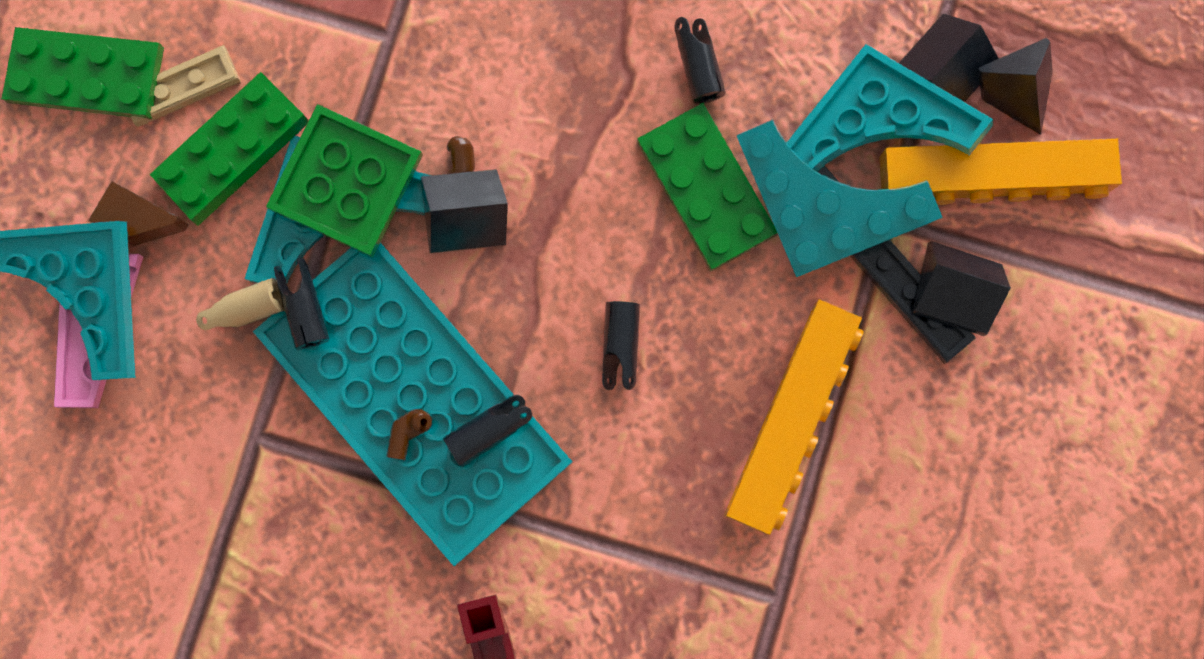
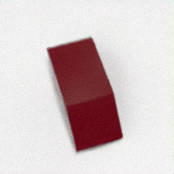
(486, 629)

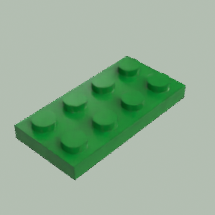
(82, 72)
(229, 148)
(707, 187)

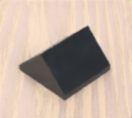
(951, 55)
(464, 210)
(960, 289)

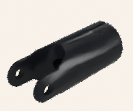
(699, 61)
(302, 310)
(620, 343)
(487, 430)

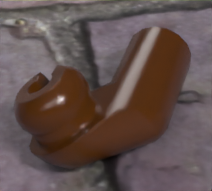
(461, 155)
(405, 429)

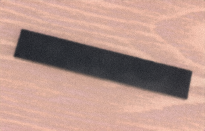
(899, 284)

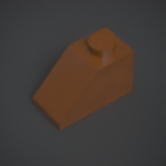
(143, 218)

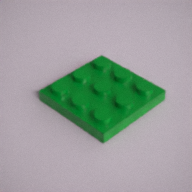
(344, 180)

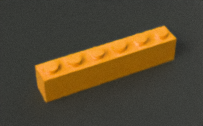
(1007, 170)
(793, 416)

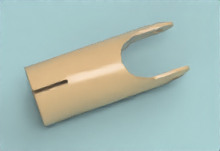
(243, 306)

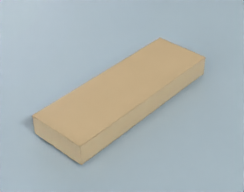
(191, 83)

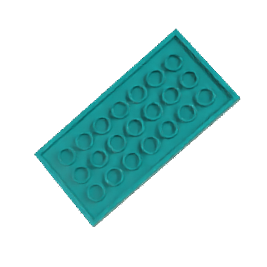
(399, 355)

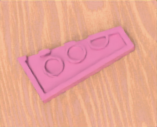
(73, 373)

